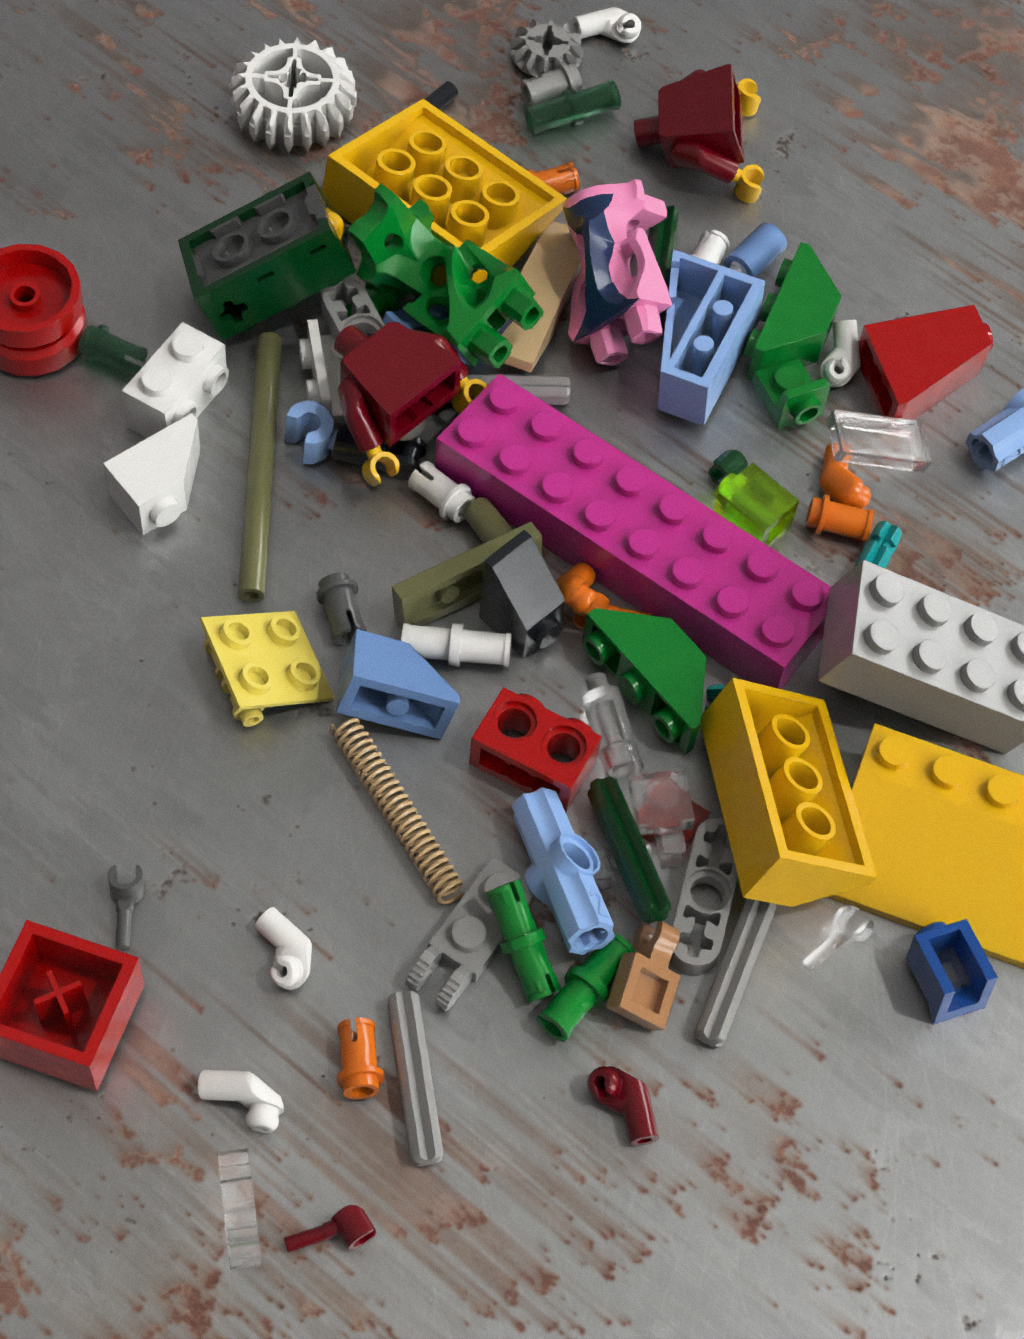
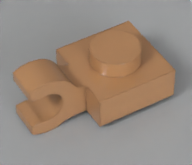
(643, 982)

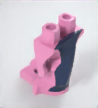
(605, 299)

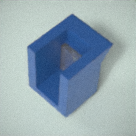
(951, 969)

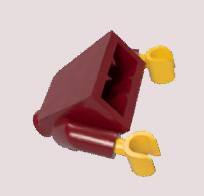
(703, 127)
(396, 384)

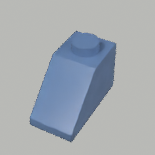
(393, 686)

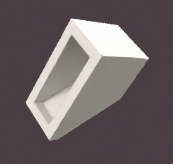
(156, 475)

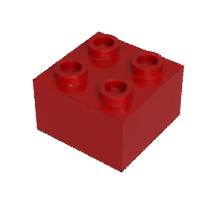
(65, 1004)

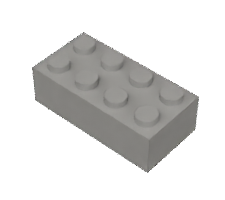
(925, 656)

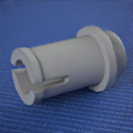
(551, 84)

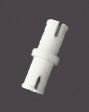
(458, 644)

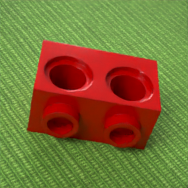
(527, 759)

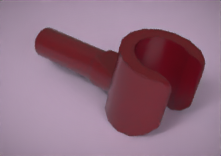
(349, 1223)

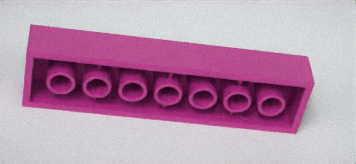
(636, 533)

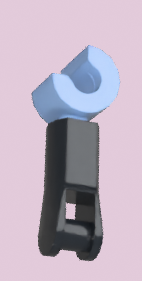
(316, 424)

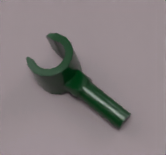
(729, 462)

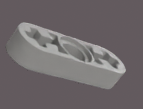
(699, 873)

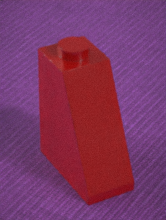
(922, 358)

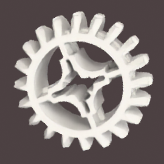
(292, 94)

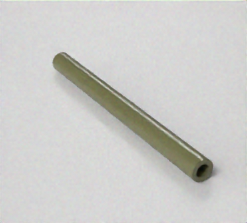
(260, 469)

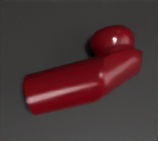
(628, 1098)

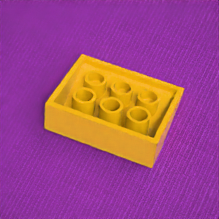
(457, 174)
(941, 840)

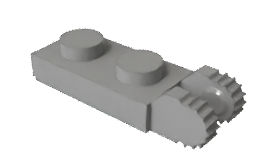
(466, 937)

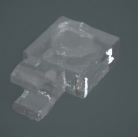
(665, 808)

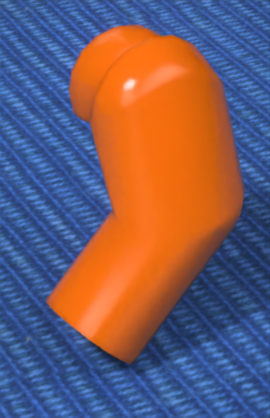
(841, 483)
(575, 587)

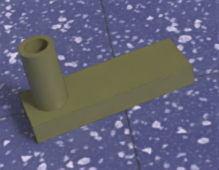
(459, 579)

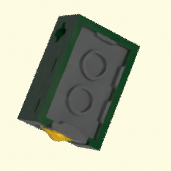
(266, 256)

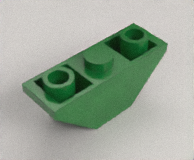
(797, 317)
(652, 668)

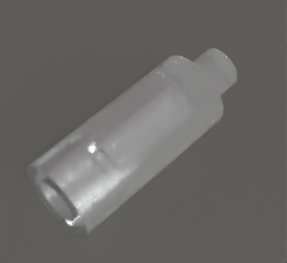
(609, 719)

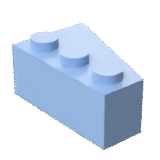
(704, 333)

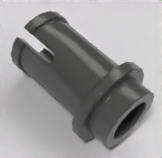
(338, 597)

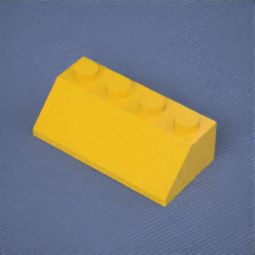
(784, 795)

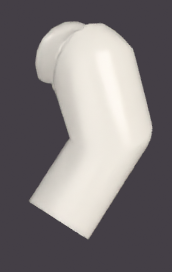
(609, 22)
(844, 357)
(292, 949)
(248, 1090)

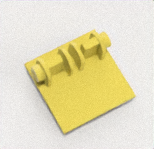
(264, 662)

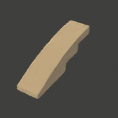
(551, 275)

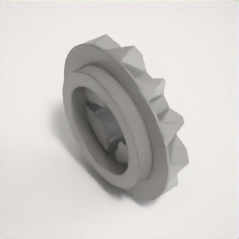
(528, 52)

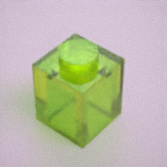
(756, 504)

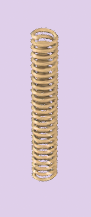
(447, 886)

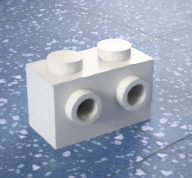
(175, 381)

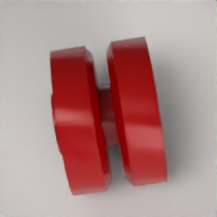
(38, 310)

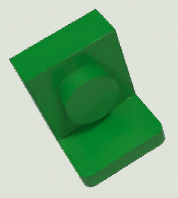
(790, 393)

